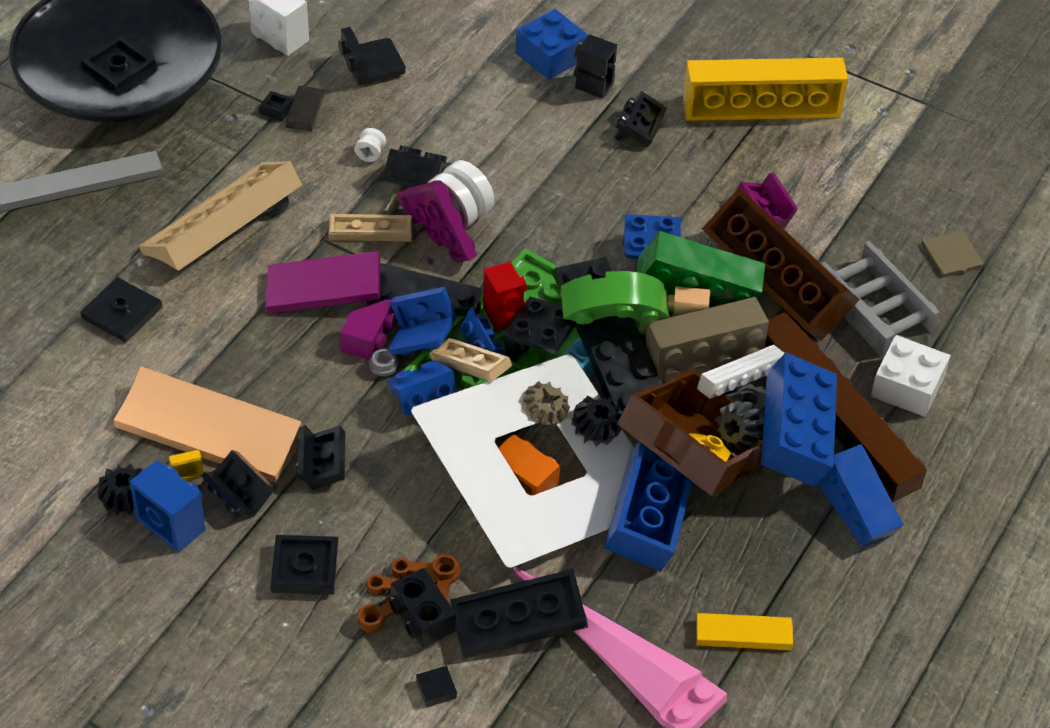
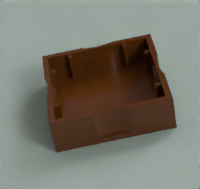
(667, 415)

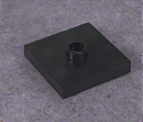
(121, 309)
(304, 564)

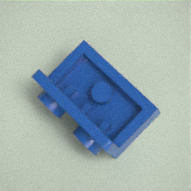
(422, 385)

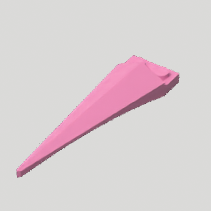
(662, 683)

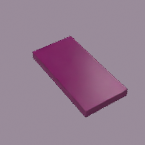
(323, 282)

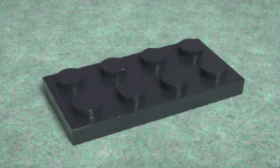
(519, 613)

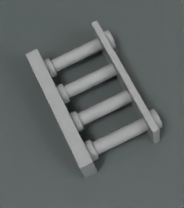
(865, 318)

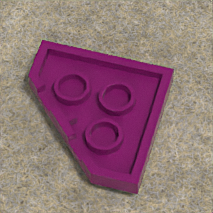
(434, 210)

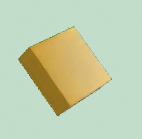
(187, 464)

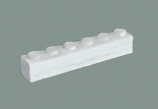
(738, 372)

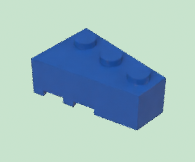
(860, 497)

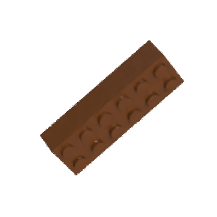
(791, 271)

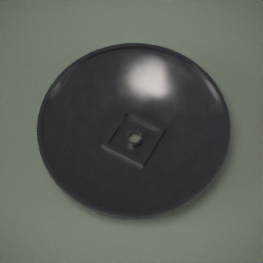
(68, 51)

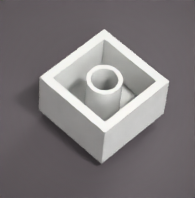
(280, 23)
(910, 375)

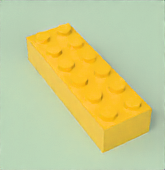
(764, 89)

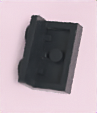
(321, 456)
(239, 485)

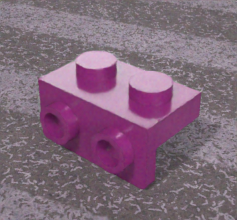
(772, 198)

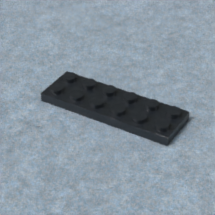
(612, 343)

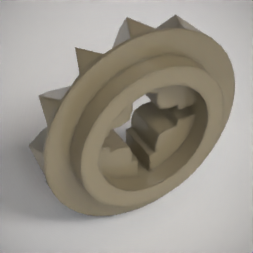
(541, 411)

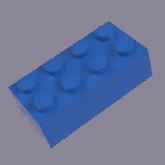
(799, 419)
(648, 509)

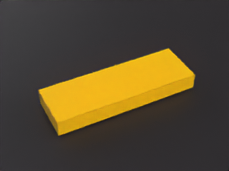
(744, 631)

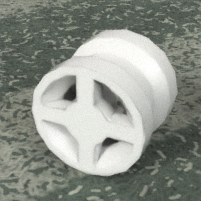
(370, 145)

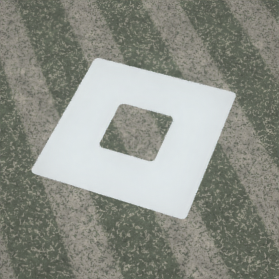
(517, 524)

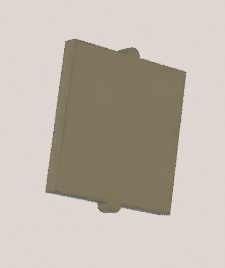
(952, 254)

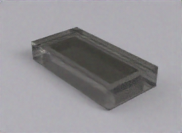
(305, 108)

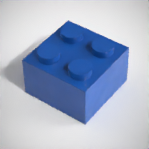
(549, 43)
(168, 505)

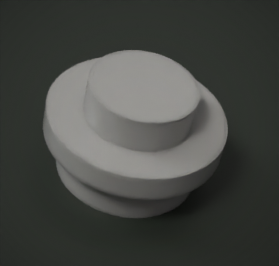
(383, 363)

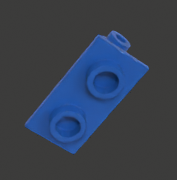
(479, 333)

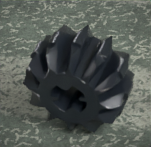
(596, 420)
(115, 489)

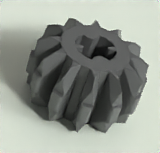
(740, 426)

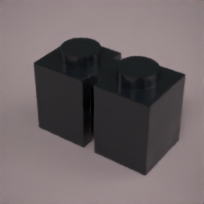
(595, 66)

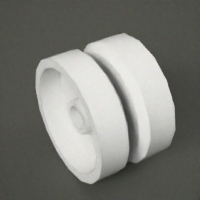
(468, 189)

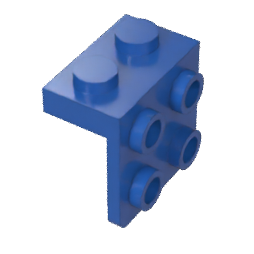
(641, 229)
(422, 320)

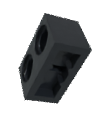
(427, 605)

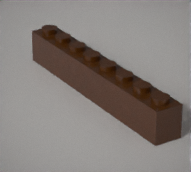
(854, 419)

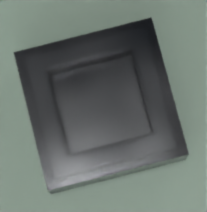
(275, 106)
(436, 686)

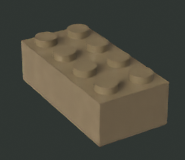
(706, 338)

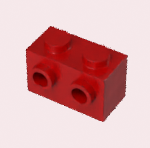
(502, 294)

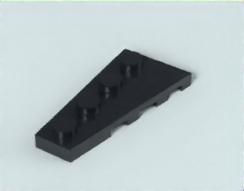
(401, 281)

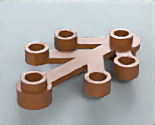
(434, 569)

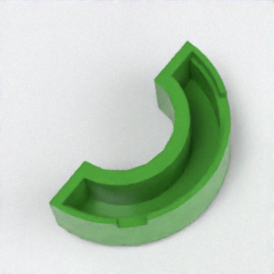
(618, 295)

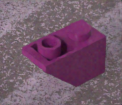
(367, 329)

